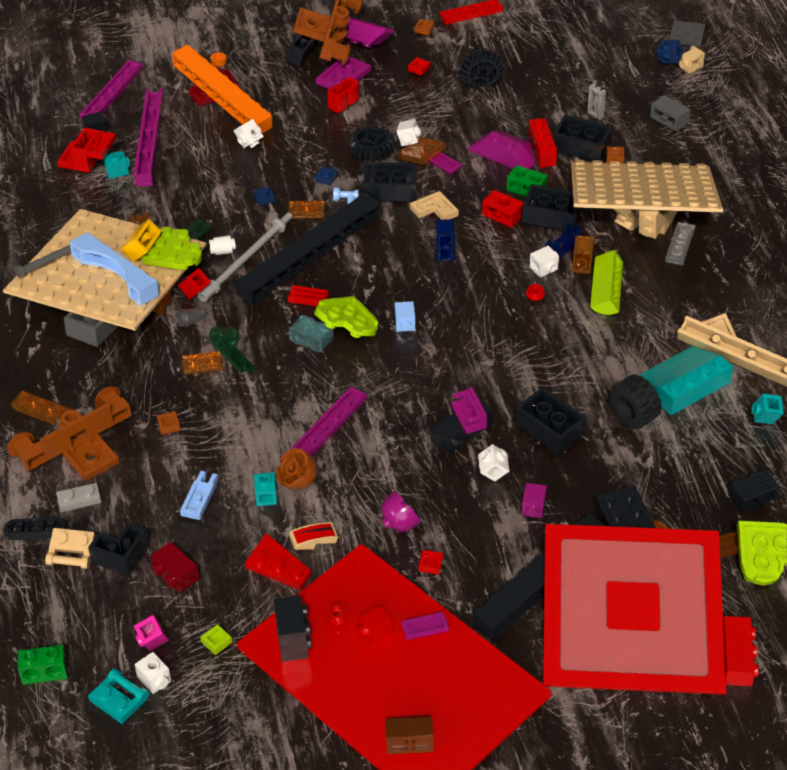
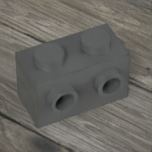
(670, 113)

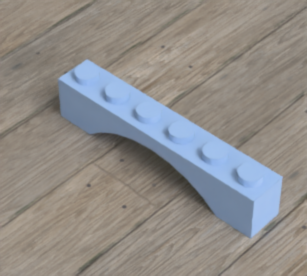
(91, 251)

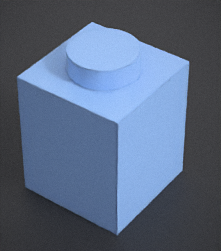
(404, 316)

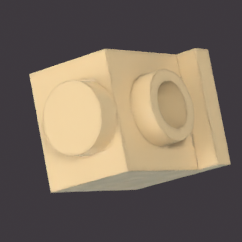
(692, 60)

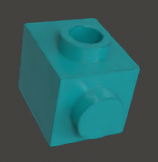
(116, 164)
(767, 409)
(265, 489)

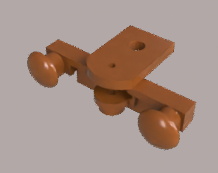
(329, 29)
(76, 437)

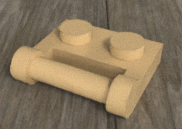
(72, 542)

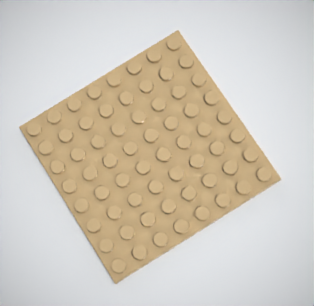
(644, 186)
(91, 288)

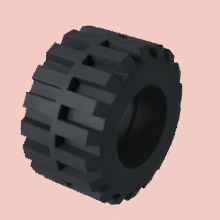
(635, 401)

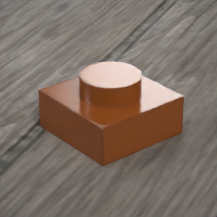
(424, 27)
(615, 154)
(168, 423)

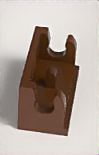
(409, 735)

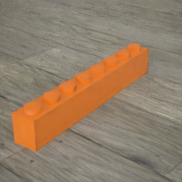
(220, 88)

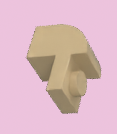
(627, 218)

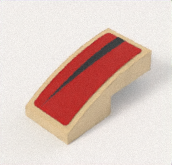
(310, 535)

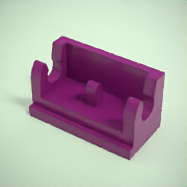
(469, 411)

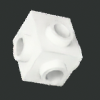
(248, 134)
(493, 462)

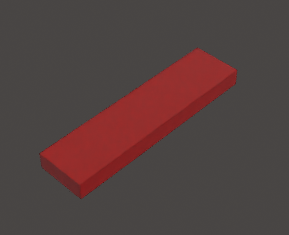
(471, 11)

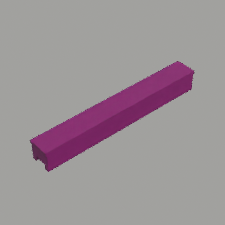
(149, 138)

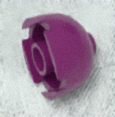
(398, 514)

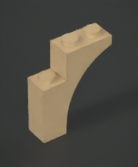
(655, 222)

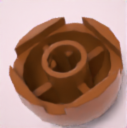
(297, 469)

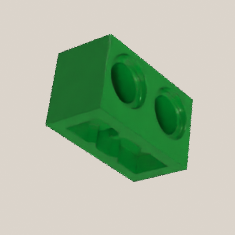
(521, 179)
(42, 664)

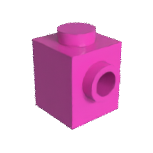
(150, 633)

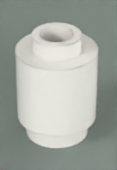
(222, 245)

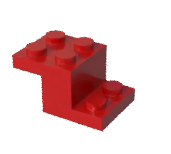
(86, 150)

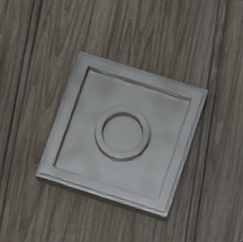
(687, 33)

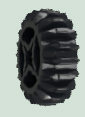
(481, 68)
(371, 144)

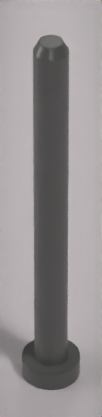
(21, 270)

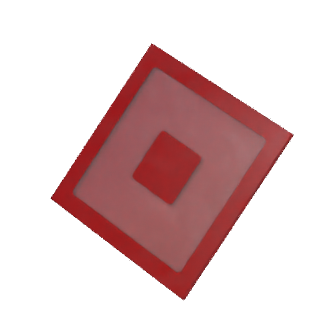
(633, 609)

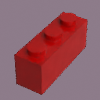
(542, 143)
(739, 651)

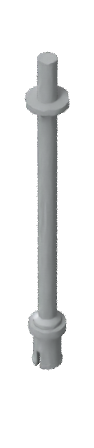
(214, 286)

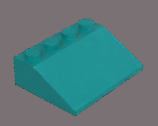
(688, 377)

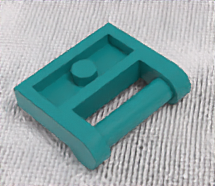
(113, 701)

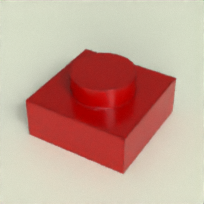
(419, 66)
(431, 562)

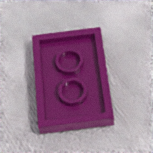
(335, 74)

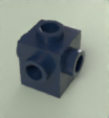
(670, 51)

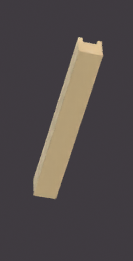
(734, 350)

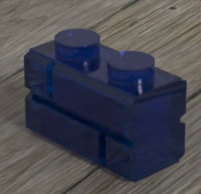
(445, 240)

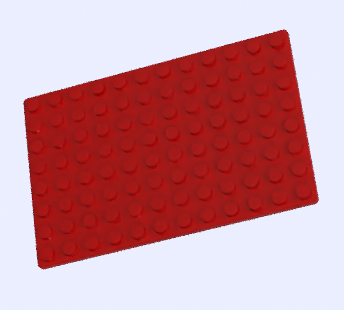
(354, 686)

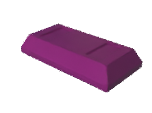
(445, 163)
(425, 626)

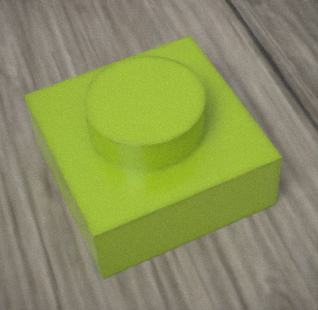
(216, 639)

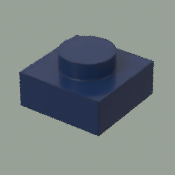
(326, 176)
(263, 196)

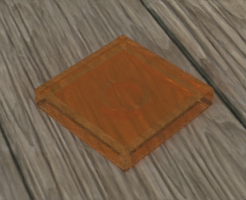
(422, 151)

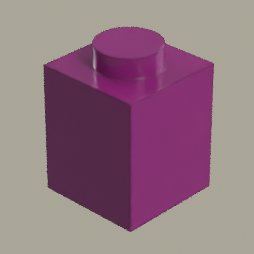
(534, 500)

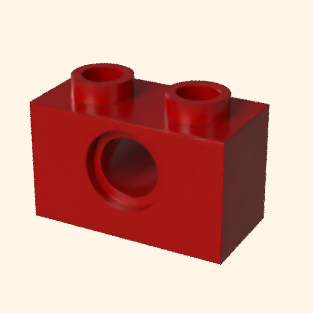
(502, 208)

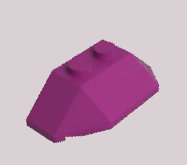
(367, 32)
(504, 149)

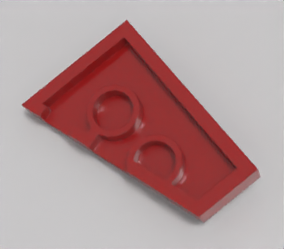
(278, 564)

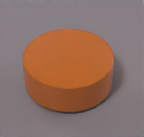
(218, 59)

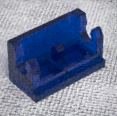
(565, 242)

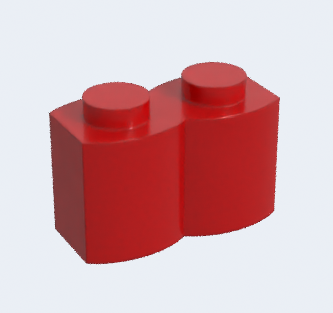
(343, 95)

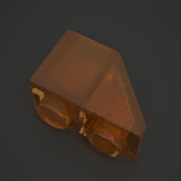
(583, 254)

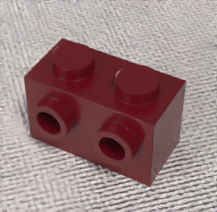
(174, 567)

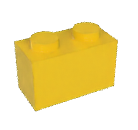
(141, 240)

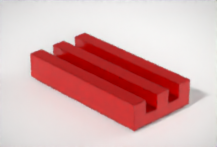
(307, 295)

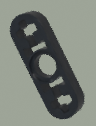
(20, 524)

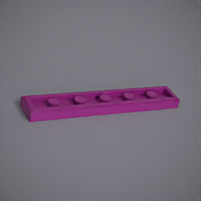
(113, 88)
(330, 421)

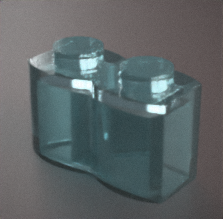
(310, 333)

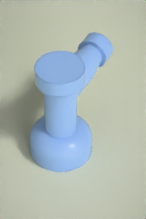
(350, 195)

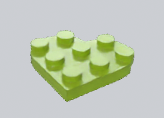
(173, 250)
(347, 313)
(762, 550)

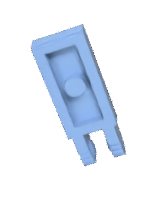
(199, 496)

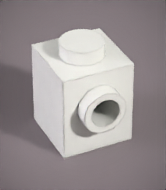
(408, 132)
(544, 261)
(153, 673)

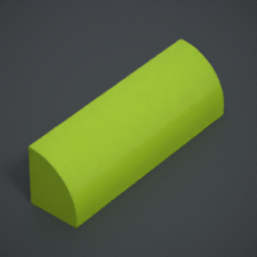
(607, 283)

